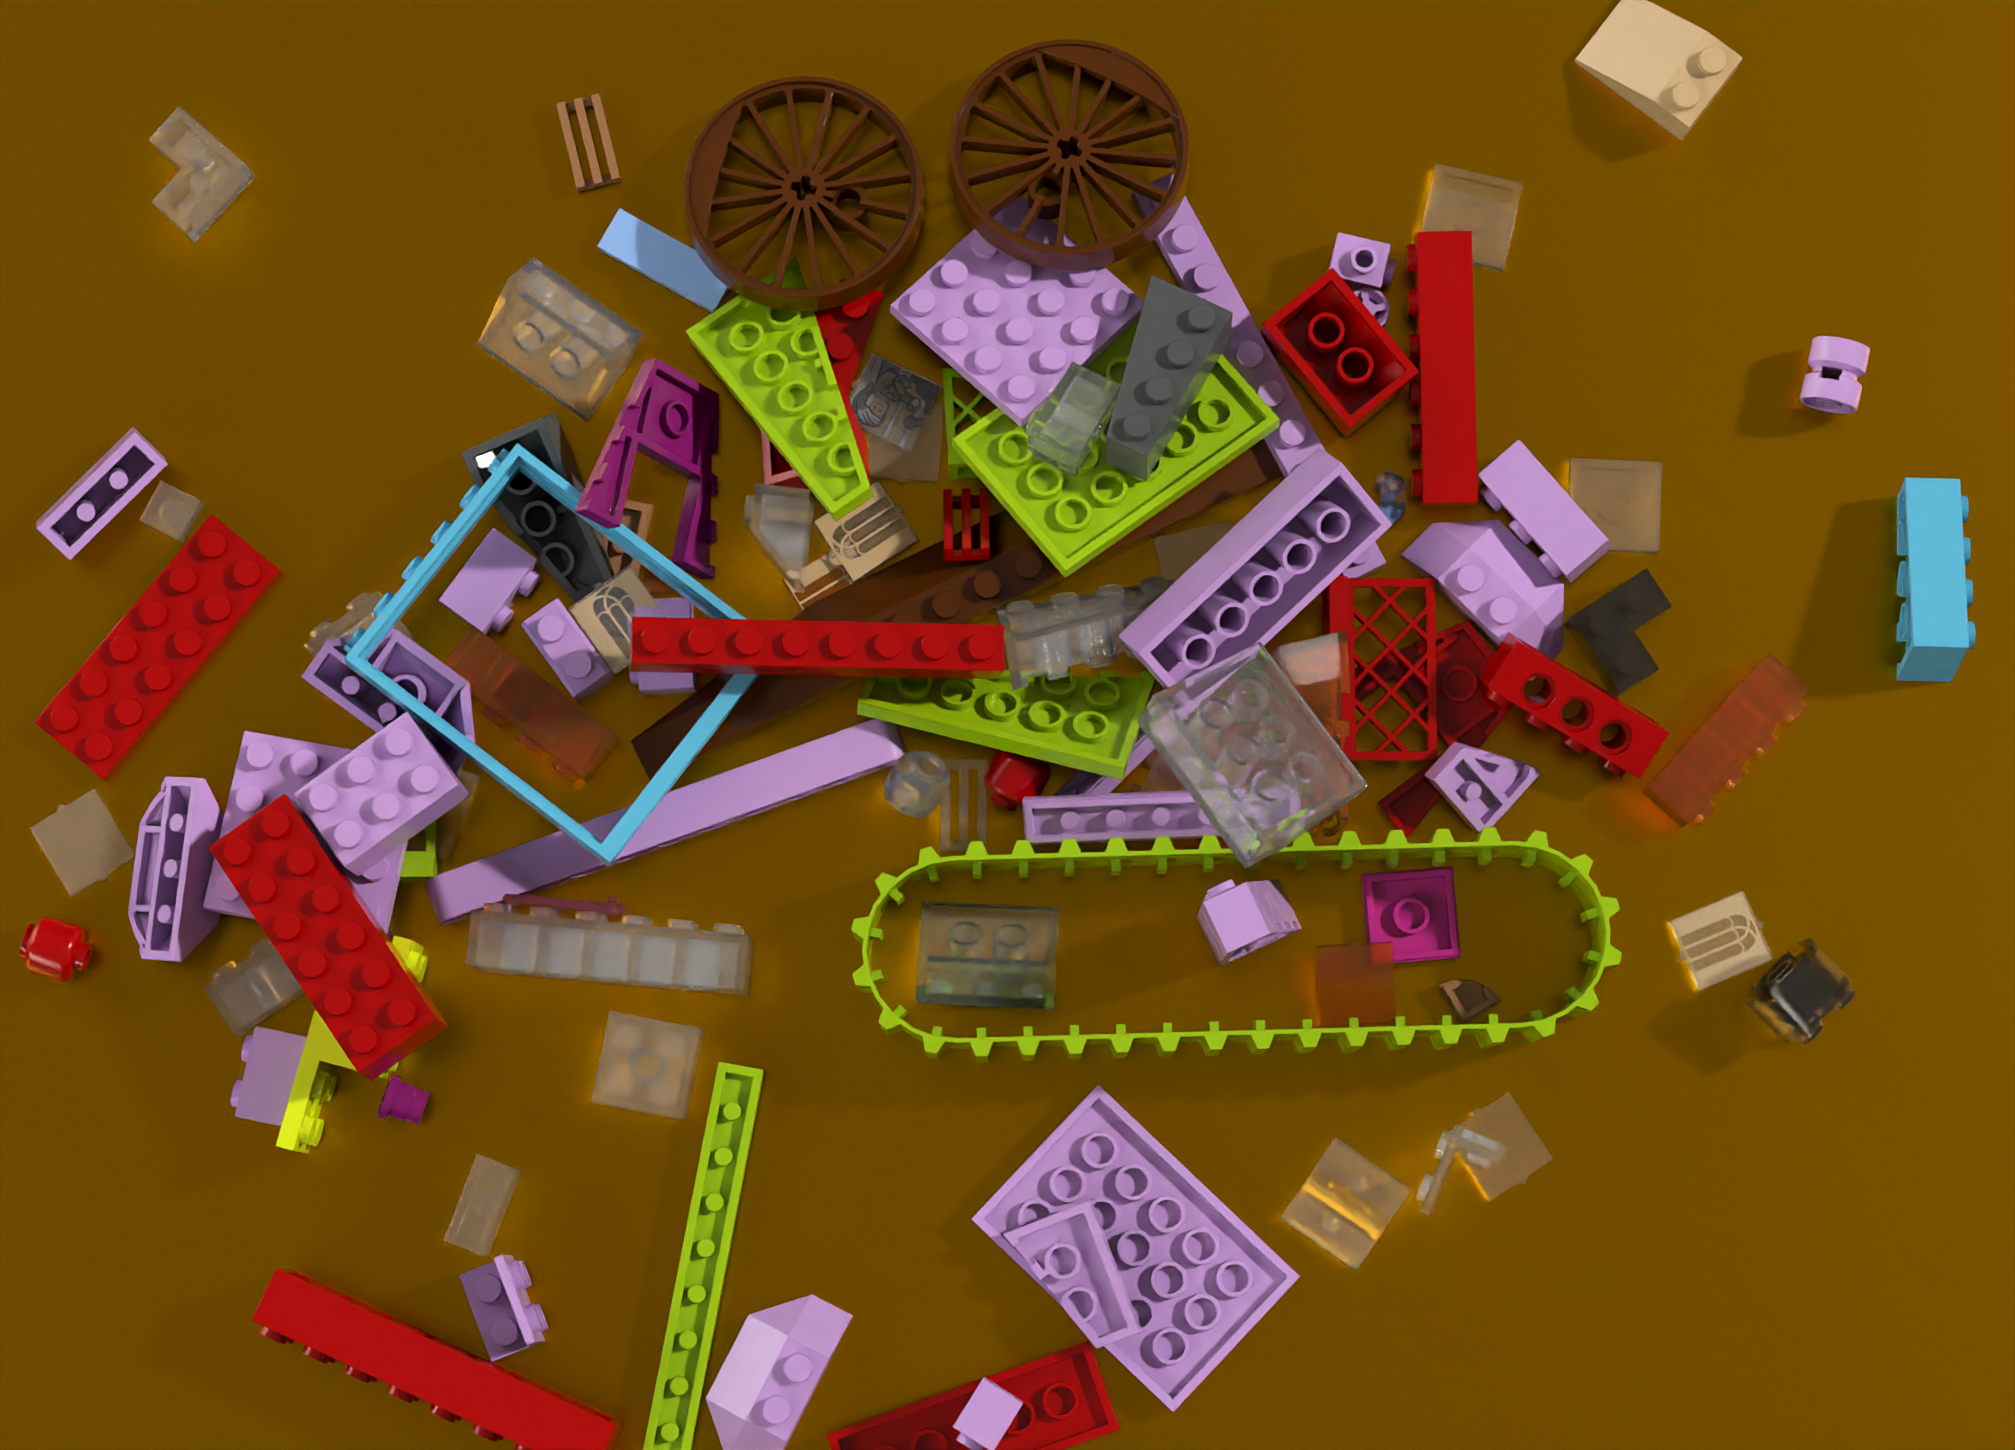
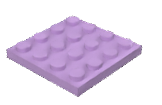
(1013, 321)
(263, 773)

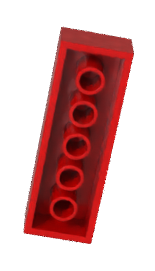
(328, 937)

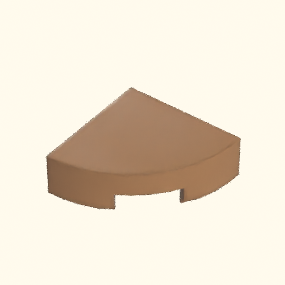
(1468, 998)

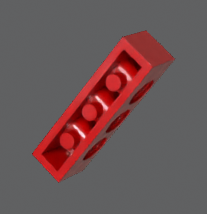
(1518, 662)

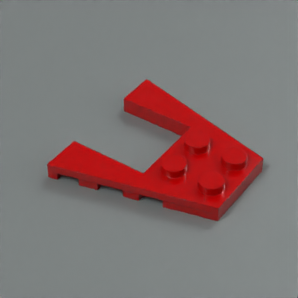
(1462, 710)

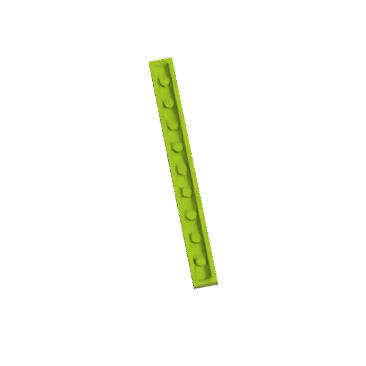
(704, 1258)

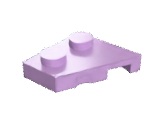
(1480, 783)

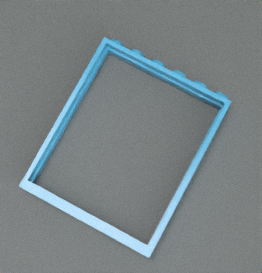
(422, 571)

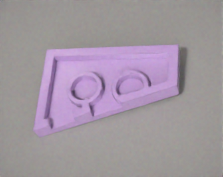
(1080, 1271)

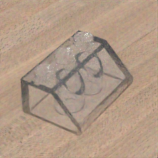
(559, 338)
(987, 955)

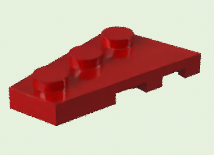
(847, 334)

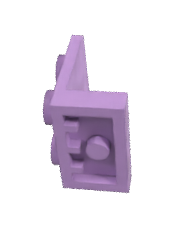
(503, 1306)

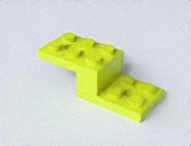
(314, 1077)

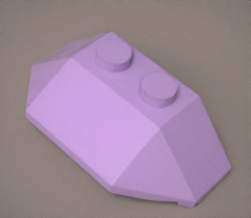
(1492, 582)
(411, 669)
(174, 870)
(774, 1372)

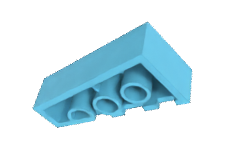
(1933, 579)

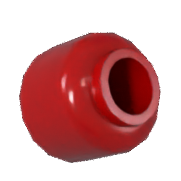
(1015, 777)
(55, 949)

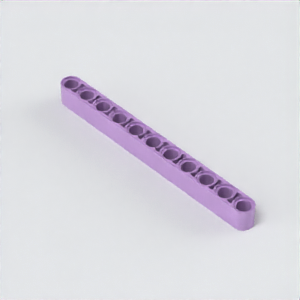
(676, 818)

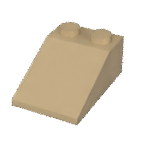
(1659, 63)

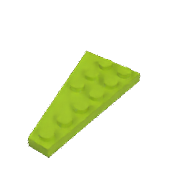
(787, 385)

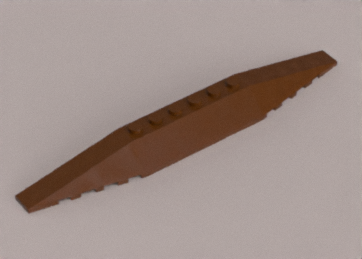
(933, 591)

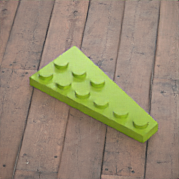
(1059, 720)

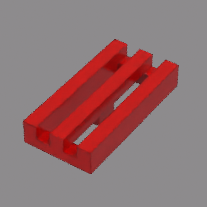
(966, 502)

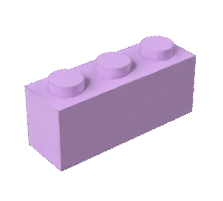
(101, 493)
(1542, 512)

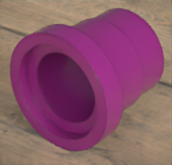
(402, 1101)

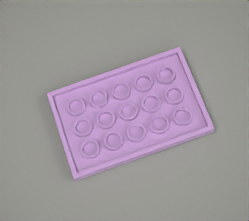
(1181, 1252)

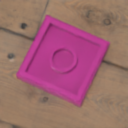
(1414, 912)

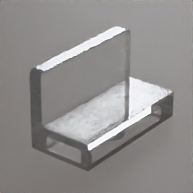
(482, 1205)

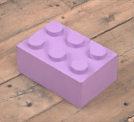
(381, 794)

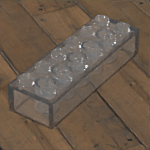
(610, 951)

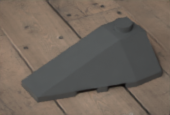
(559, 537)

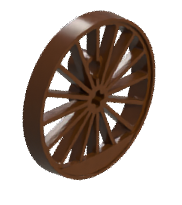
(1052, 147)
(705, 169)

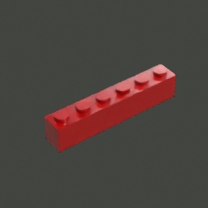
(1447, 369)

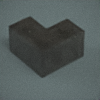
(1608, 631)

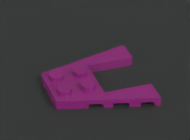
(677, 426)

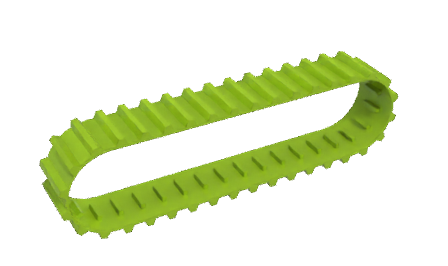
(1347, 848)

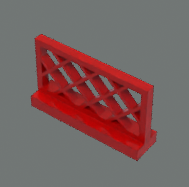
(1338, 616)

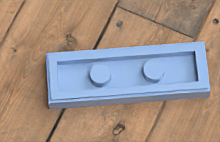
(662, 260)

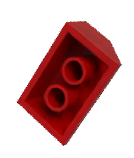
(1338, 352)

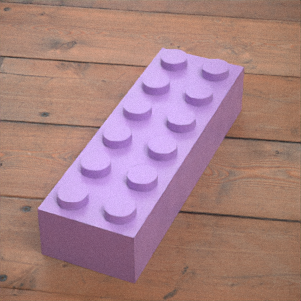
(1259, 572)

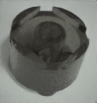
(1800, 993)

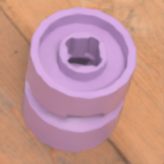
(1835, 359)

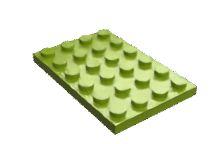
(1089, 513)

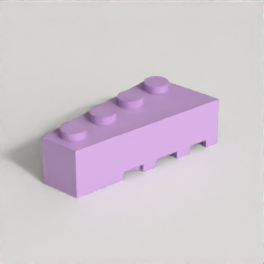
(1245, 917)

